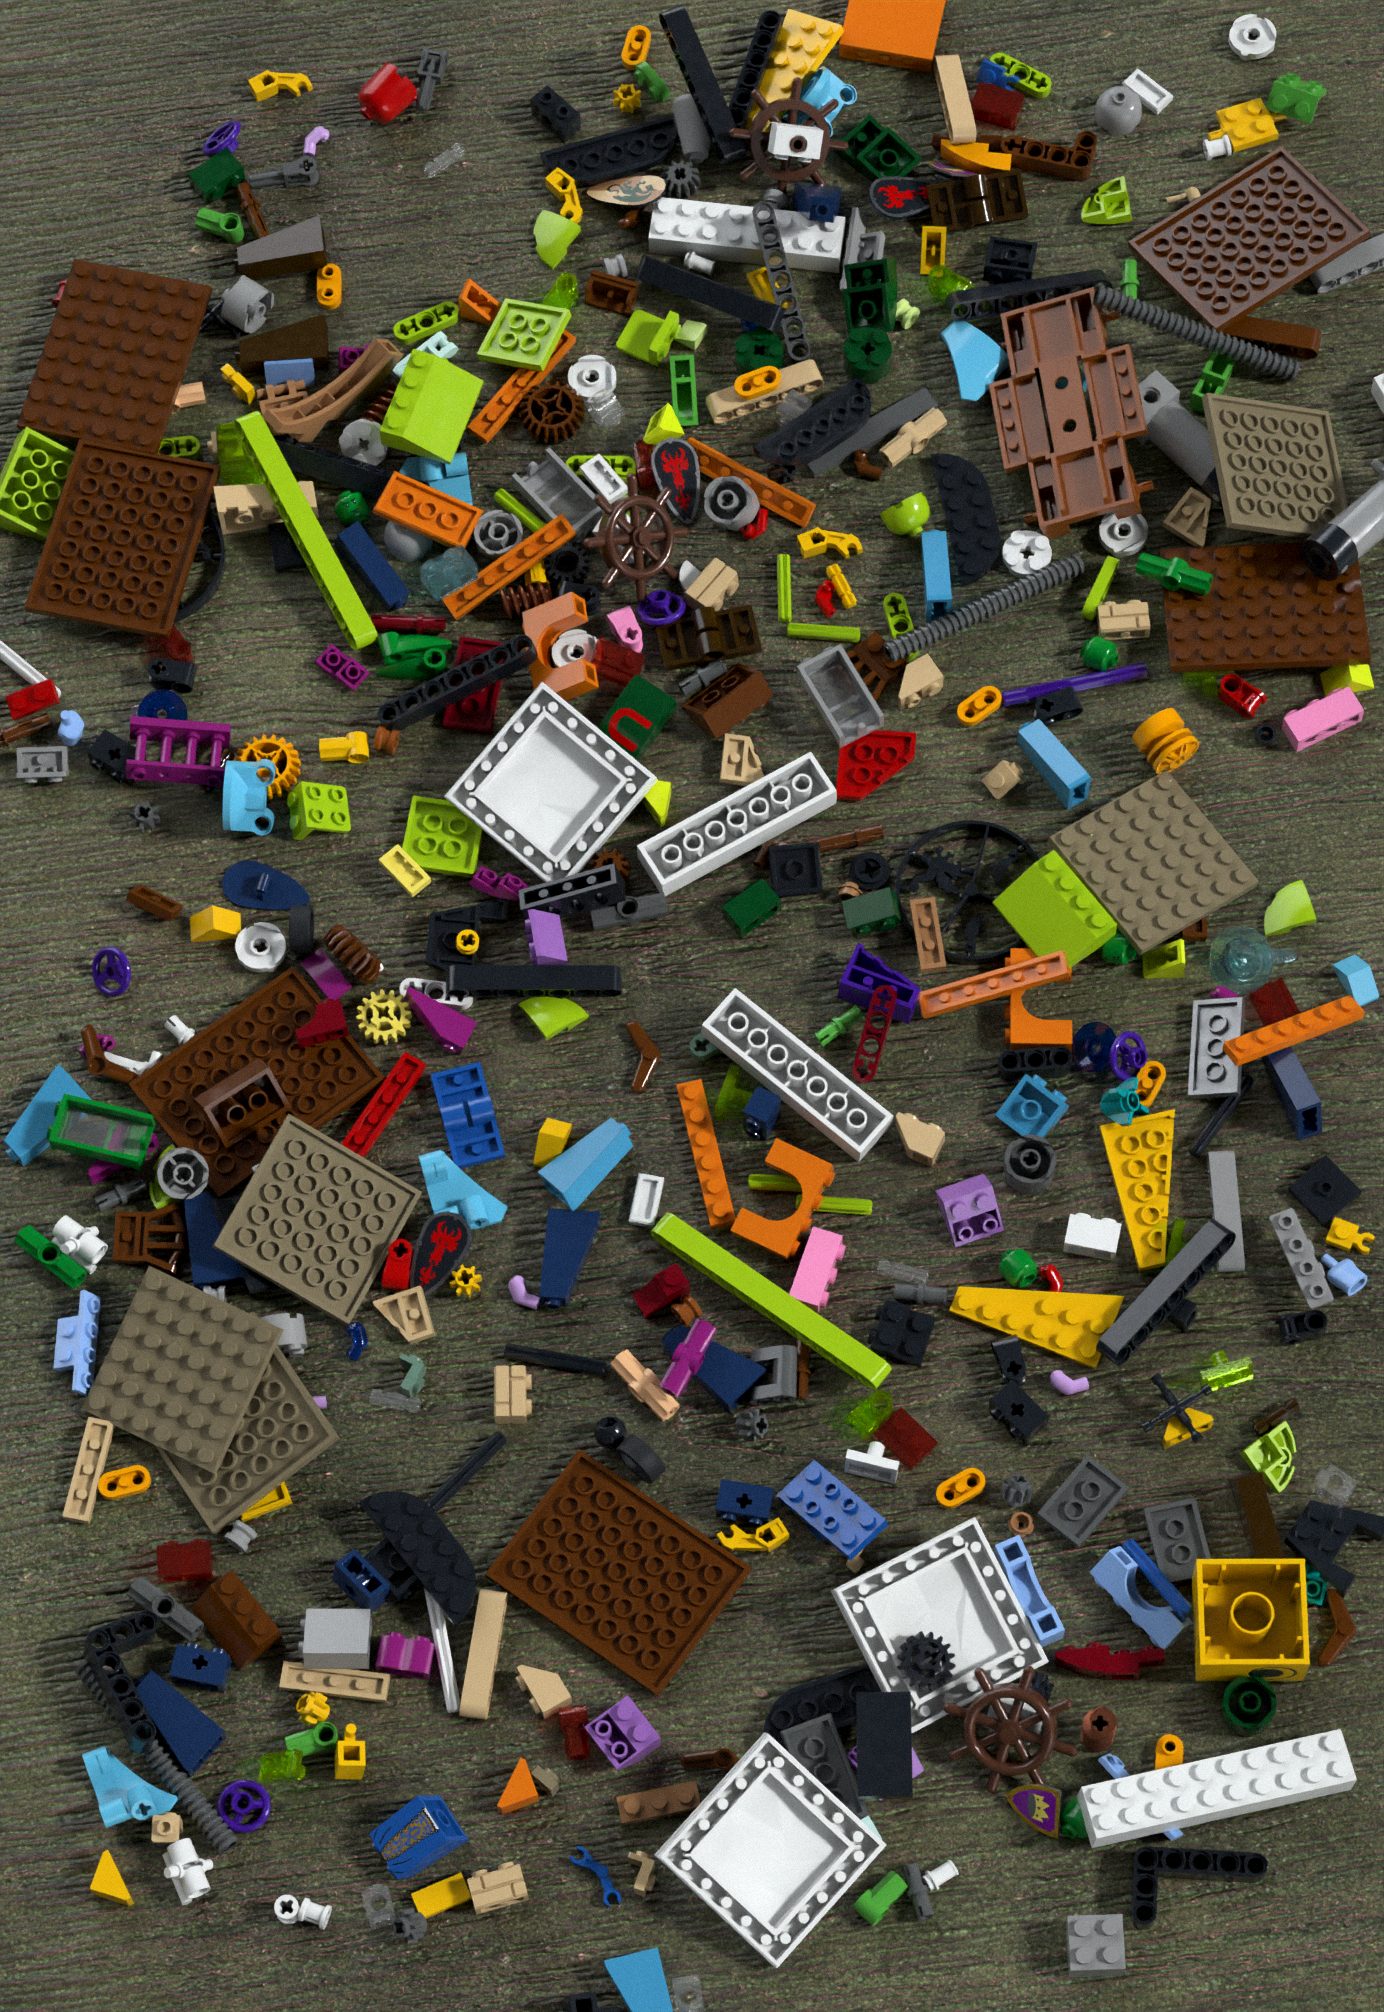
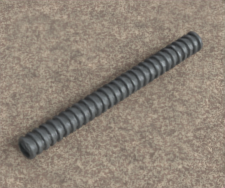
(1196, 333)
(983, 608)
(173, 1776)

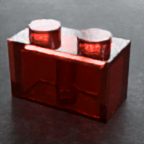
(997, 105)
(185, 1561)

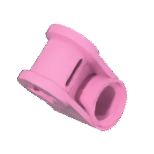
(625, 628)

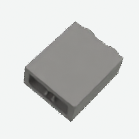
(336, 1638)

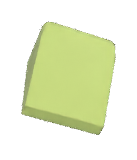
(692, 334)

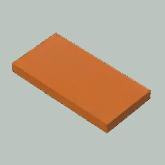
(427, 511)

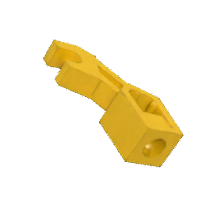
(278, 81)
(571, 207)
(830, 539)
(752, 1542)

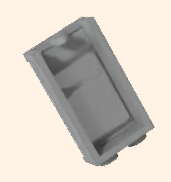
(557, 490)
(840, 695)

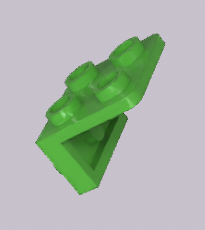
(1295, 97)

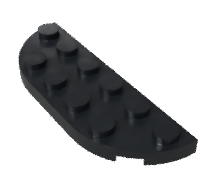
(615, 153)
(819, 427)
(967, 515)
(426, 1549)
(820, 1697)

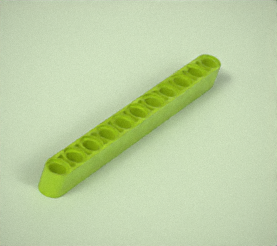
(305, 530)
(771, 1301)

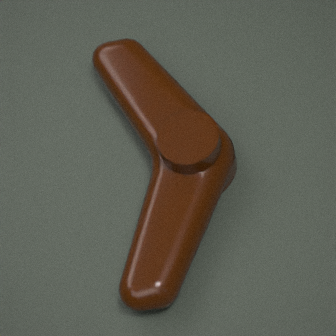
(632, 218)
(649, 1055)
(97, 1061)
(1343, 1629)
(715, 1758)

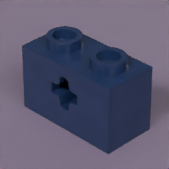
(761, 1114)
(733, 1494)
(360, 1581)
(210, 1677)

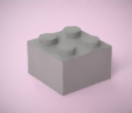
(1095, 1945)

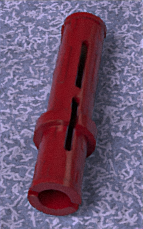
(409, 623)

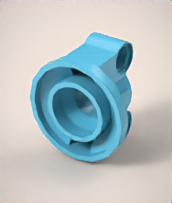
(820, 90)
(247, 796)

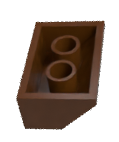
(728, 700)
(242, 1102)
(236, 1620)

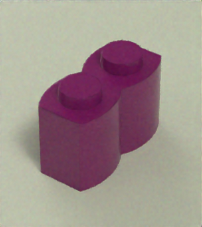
(405, 1656)

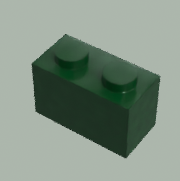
(216, 176)
(751, 907)
(872, 912)

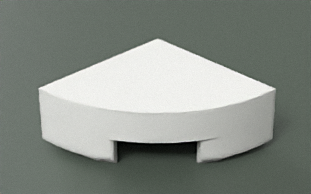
(688, 574)

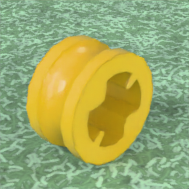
(469, 949)

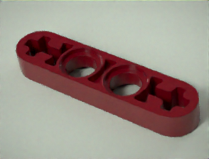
(871, 1032)

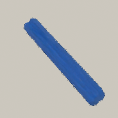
(1158, 1579)

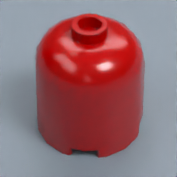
(386, 95)

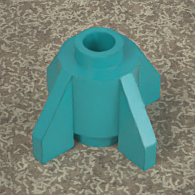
(1123, 1102)

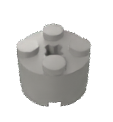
(246, 304)
(740, 512)
(294, 1335)

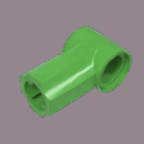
(220, 224)
(310, 1740)
(876, 1902)

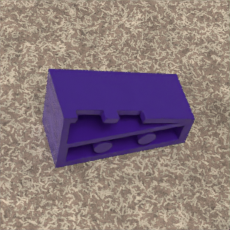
(868, 973)

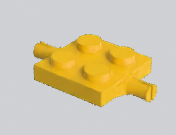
(1247, 125)

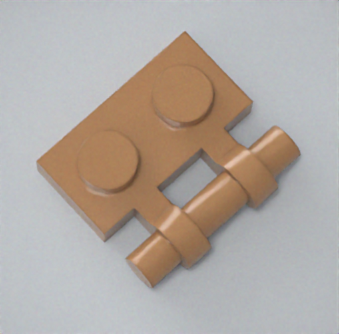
(282, 401)

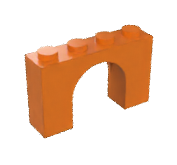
(544, 626)
(1027, 1030)
(783, 1235)

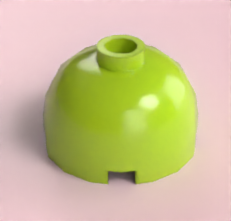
(907, 516)

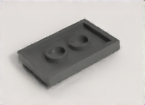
(1082, 1501)
(1176, 1538)

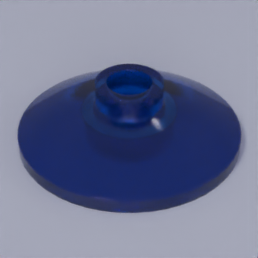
(163, 700)
(1086, 1043)

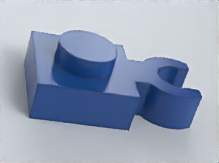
(994, 73)

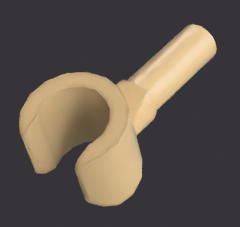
(1191, 194)
(856, 1563)

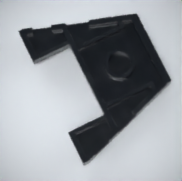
(446, 926)
(1323, 1533)

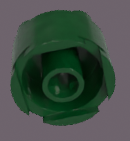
(758, 349)
(867, 354)
(1243, 1691)

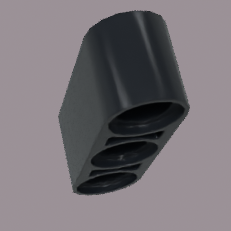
(1045, 1056)

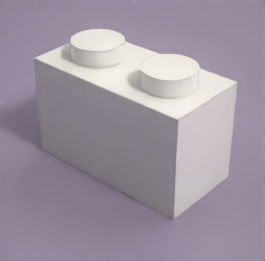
(1092, 1236)

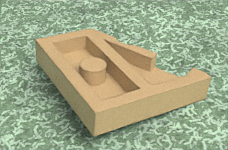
(1190, 518)
(739, 761)
(408, 1314)

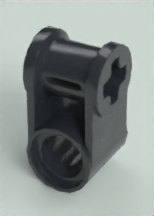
(583, 591)
(173, 675)
(1057, 706)
(1299, 1327)
(1010, 1357)

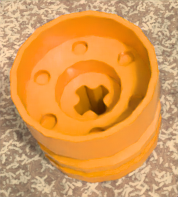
(1165, 740)

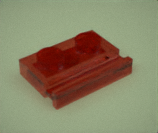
(616, 662)
(1273, 1002)
(906, 1438)

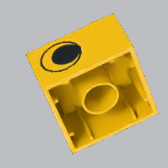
(1250, 1619)

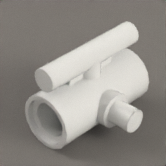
(79, 1243)
(186, 1870)

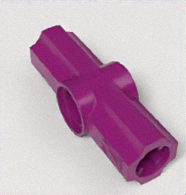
(687, 1358)

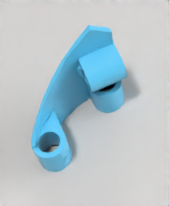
(974, 357)
(446, 478)
(457, 1193)
(122, 1792)

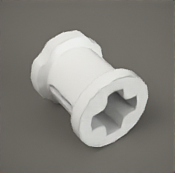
(1217, 147)
(288, 1901)
(314, 1913)

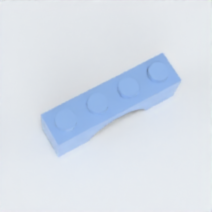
(1020, 1574)
(1117, 1575)

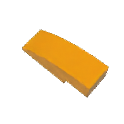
(975, 157)

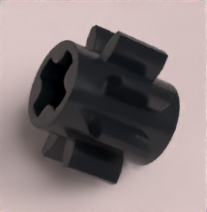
(780, 473)
(1041, 1684)

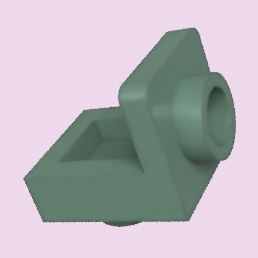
(414, 1379)

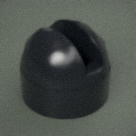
(1269, 738)

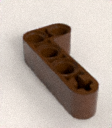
(1047, 153)

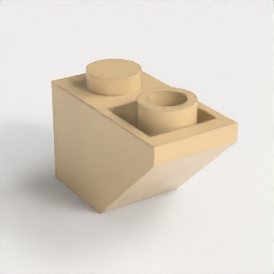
(919, 681)
(919, 1139)
(545, 1690)

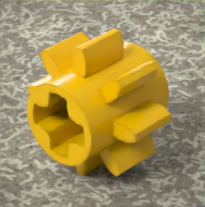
(627, 98)
(458, 1283)
(313, 1708)

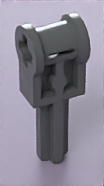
(430, 72)
(292, 174)

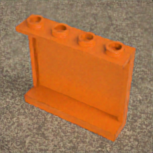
(892, 32)

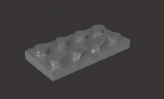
(1210, 1068)

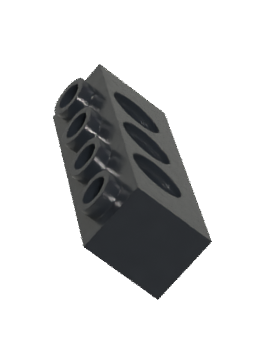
(575, 893)

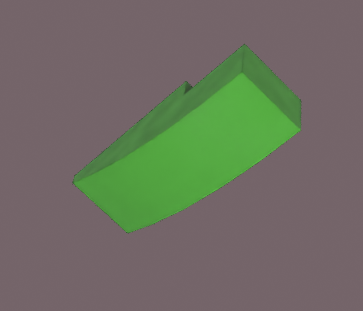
(1213, 379)
(684, 389)

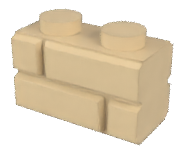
(712, 586)
(1123, 620)
(511, 1394)
(497, 1887)

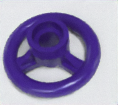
(223, 138)
(658, 603)
(115, 969)
(1131, 1056)
(237, 1798)

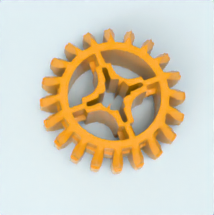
(277, 753)

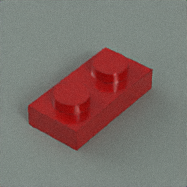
(32, 699)

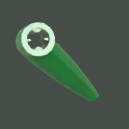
(403, 647)
(416, 667)

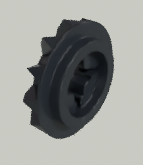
(875, 862)

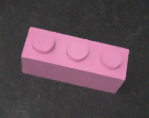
(1322, 718)
(817, 1268)

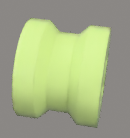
(906, 314)

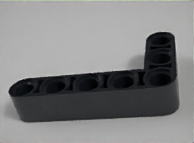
(119, 1677)
(1186, 1871)

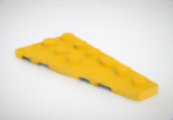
(797, 53)
(1141, 1173)
(1050, 1320)

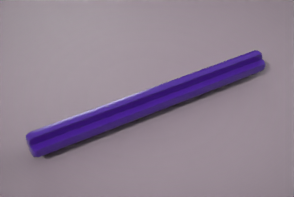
(1079, 683)

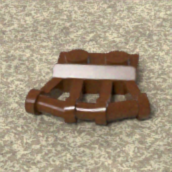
(871, 656)
(133, 1243)

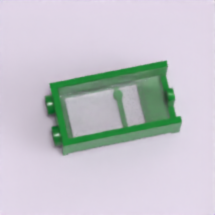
(101, 1131)

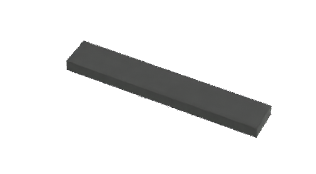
(876, 429)

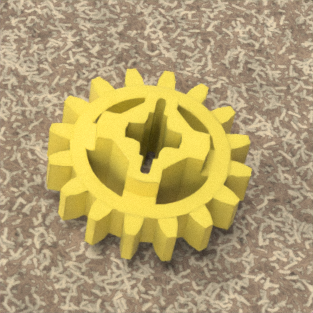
(384, 1006)

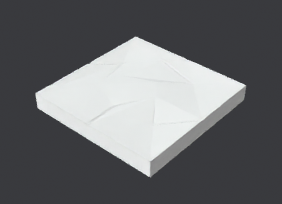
(551, 787)
(956, 1593)
(770, 1850)

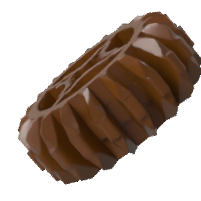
(549, 400)
(353, 953)

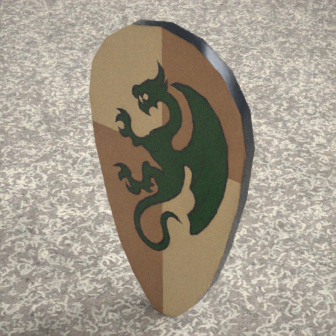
(629, 192)

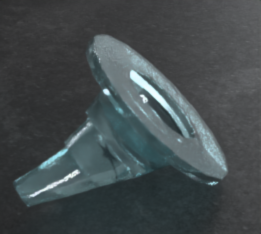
(1244, 959)

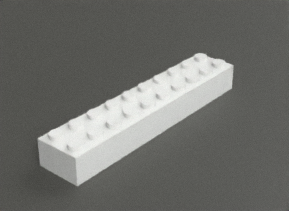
(1216, 1788)

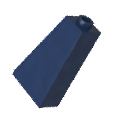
(817, 201)
(371, 567)
(1295, 1092)
(565, 1251)
(208, 1264)
(723, 1372)
(180, 1723)

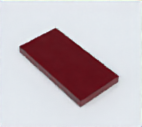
(478, 710)

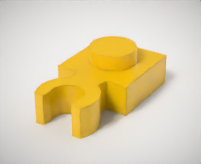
(241, 387)
(1345, 1235)

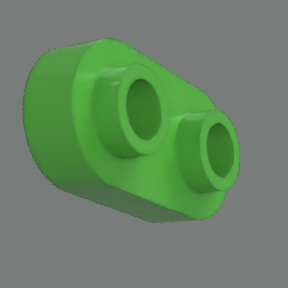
(656, 87)

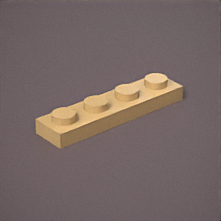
(88, 1470)
(335, 1682)

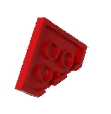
(872, 761)

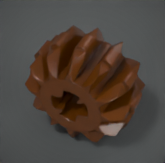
(610, 858)

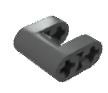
(784, 1364)

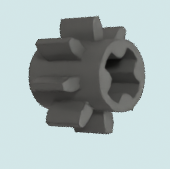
(150, 813)
(751, 1424)
(1016, 1490)
(410, 1925)

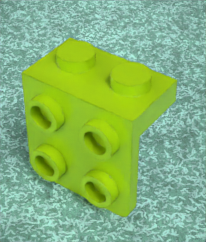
(649, 336)
(318, 808)

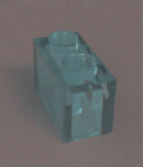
(448, 572)

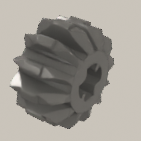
(681, 179)

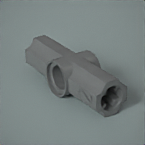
(645, 908)
(153, 1599)

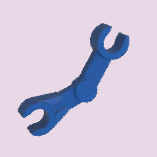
(601, 1872)

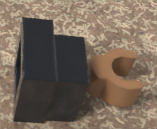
(1183, 1315)

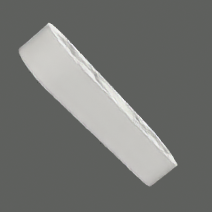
(430, 985)

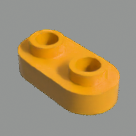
(634, 49)
(329, 284)
(756, 382)
(978, 707)
(1147, 1086)
(124, 1480)
(958, 1487)
(1166, 1758)

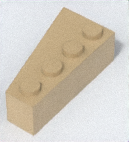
(251, 506)

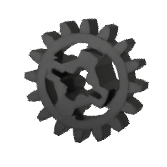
(918, 1650)

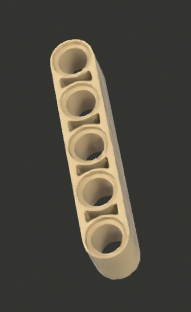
(954, 99)
(801, 377)
(483, 1654)

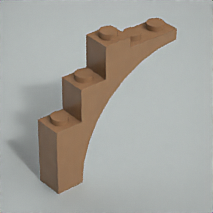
(333, 402)

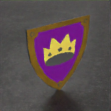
(954, 172)
(1038, 1807)

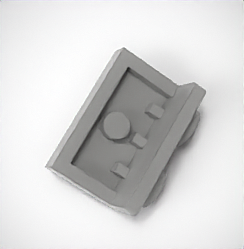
(42, 762)

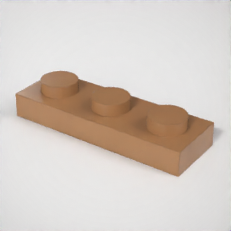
(927, 935)
(658, 1803)

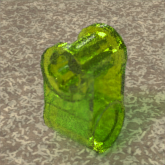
(951, 283)
(563, 292)
(866, 1417)

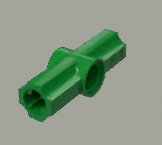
(1174, 573)
(39, 1247)

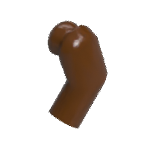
(863, 467)
(763, 857)

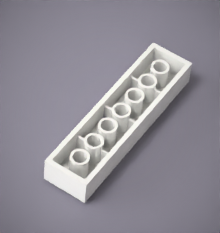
(730, 234)
(737, 824)
(797, 1074)

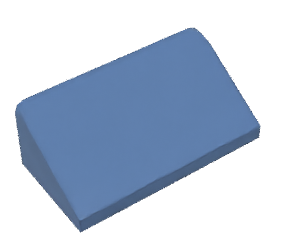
(279, 371)

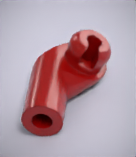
(757, 528)
(824, 596)
(1052, 1275)

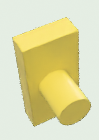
(405, 870)

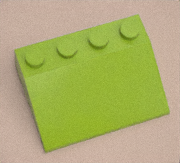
(430, 408)
(33, 484)
(1055, 911)

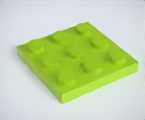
(524, 334)
(442, 838)

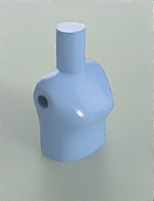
(70, 727)
(1344, 1275)

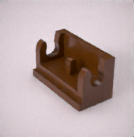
(611, 293)

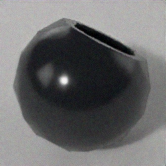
(610, 1432)

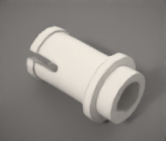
(698, 263)
(180, 1031)
(940, 1875)

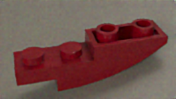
(1098, 1663)

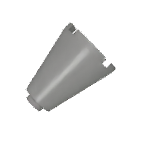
(691, 130)

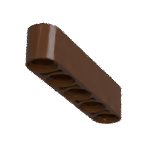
(1277, 336)

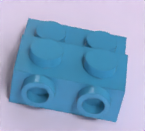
(1033, 1107)

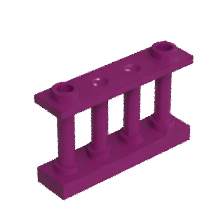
(177, 731)

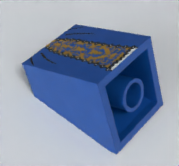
(417, 1836)

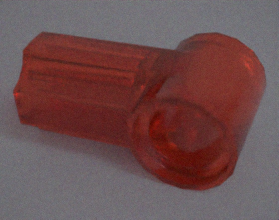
(642, 454)
(177, 645)
(573, 1723)

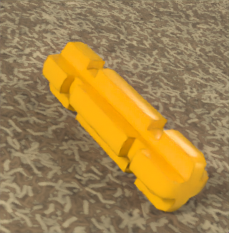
(841, 586)

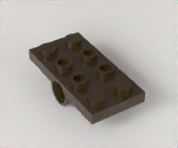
(977, 200)
(708, 636)

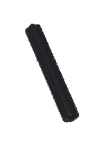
(1218, 1118)
(555, 1359)
(466, 1471)

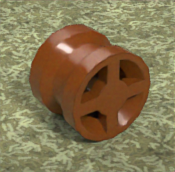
(386, 740)
(686, 1310)

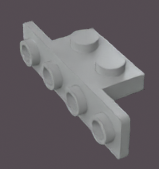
(861, 245)
(1301, 1258)

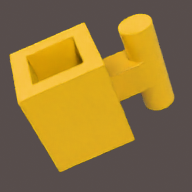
(349, 1756)

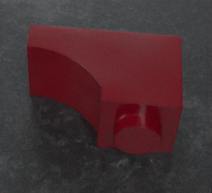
(325, 1026)
(662, 1291)

